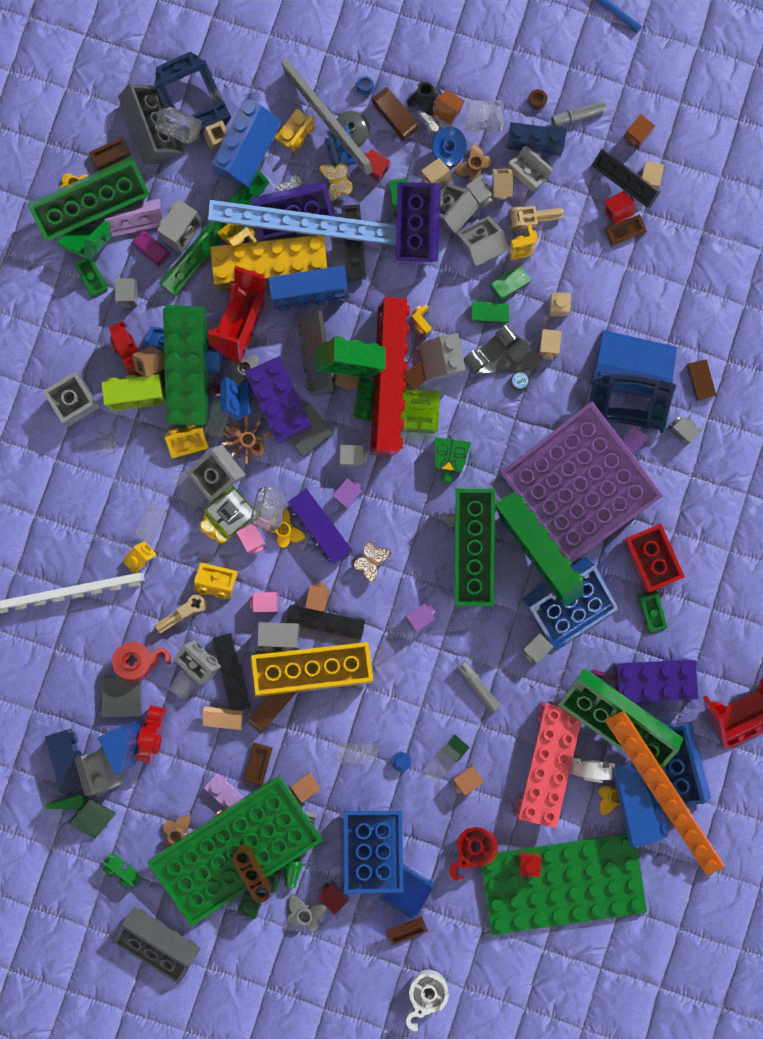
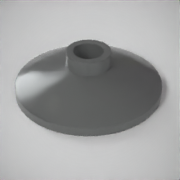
(362, 128)

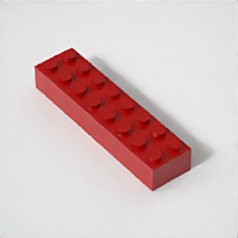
(389, 389)

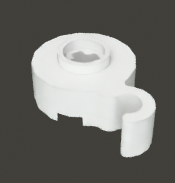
(592, 769)
(422, 1003)

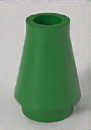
(292, 872)

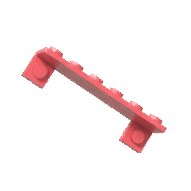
(549, 766)

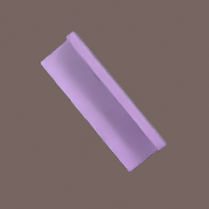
(135, 217)

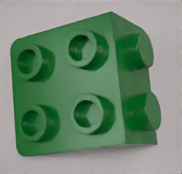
(85, 241)

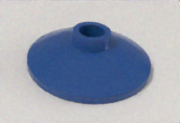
(456, 145)

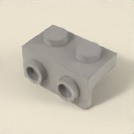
(530, 168)

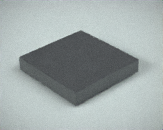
(311, 439)
(120, 698)

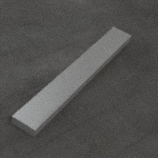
(326, 116)

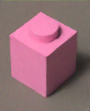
(251, 539)
(264, 602)

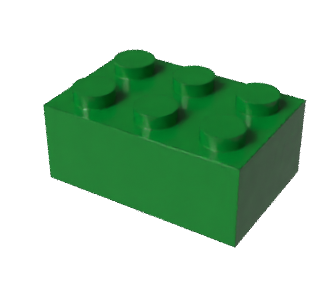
(350, 358)

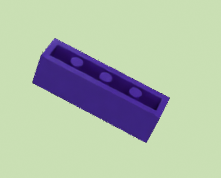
(320, 526)

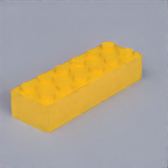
(268, 258)
(311, 669)

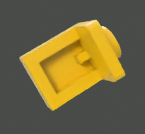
(421, 325)
(138, 557)

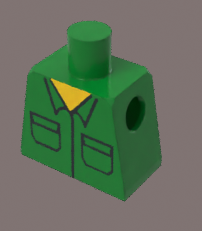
(450, 457)

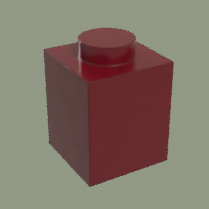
(331, 897)

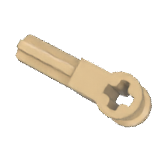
(525, 216)
(181, 613)

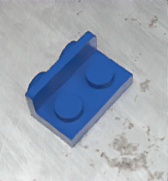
(339, 153)
(235, 399)

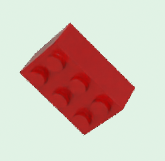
(653, 558)

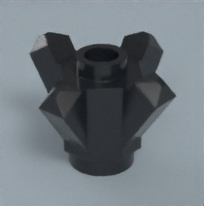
(424, 97)

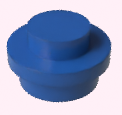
(365, 85)
(401, 761)

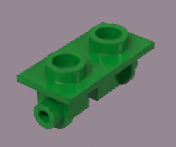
(364, 400)
(125, 876)

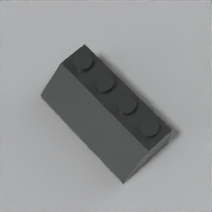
(141, 110)
(314, 334)
(156, 944)

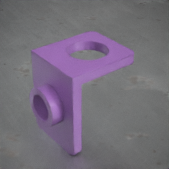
(634, 439)

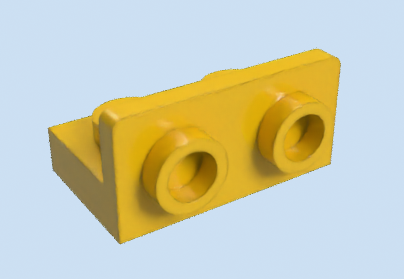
(295, 130)
(235, 234)
(523, 245)
(185, 440)
(215, 581)

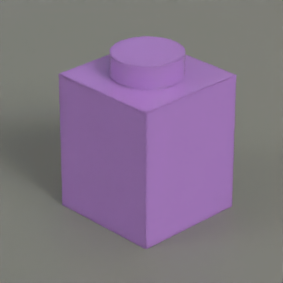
(347, 493)
(421, 616)

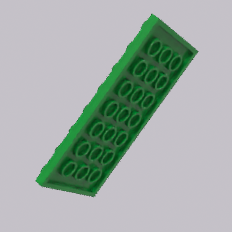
(200, 865)
(575, 885)

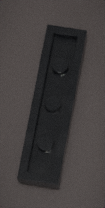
(625, 178)
(354, 249)
(326, 622)
(231, 672)

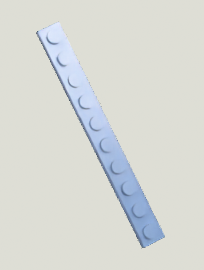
(302, 222)

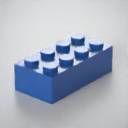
(309, 288)

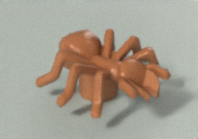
(247, 439)

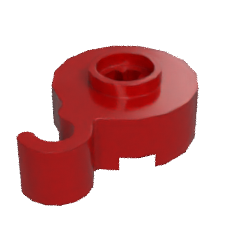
(124, 345)
(144, 663)
(149, 736)
(467, 853)

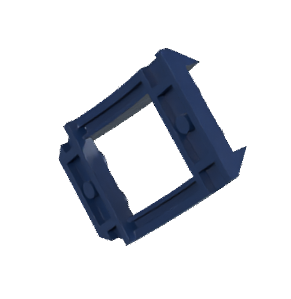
(182, 67)
(659, 407)

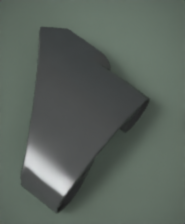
(502, 353)

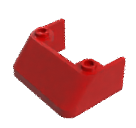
(240, 315)
(738, 720)

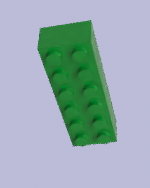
(88, 199)
(185, 364)
(474, 546)
(540, 549)
(595, 701)

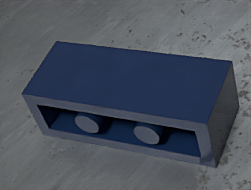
(537, 138)
(62, 752)

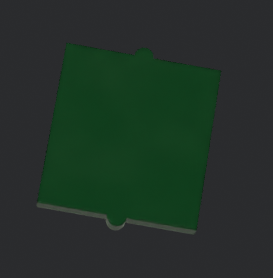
(92, 818)

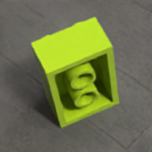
(134, 392)

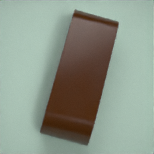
(395, 113)
(268, 710)
(251, 882)

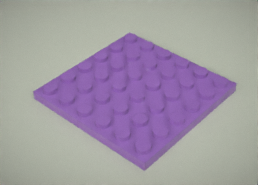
(582, 482)

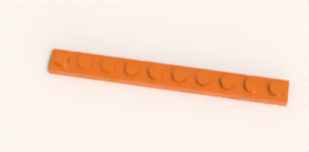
(665, 792)

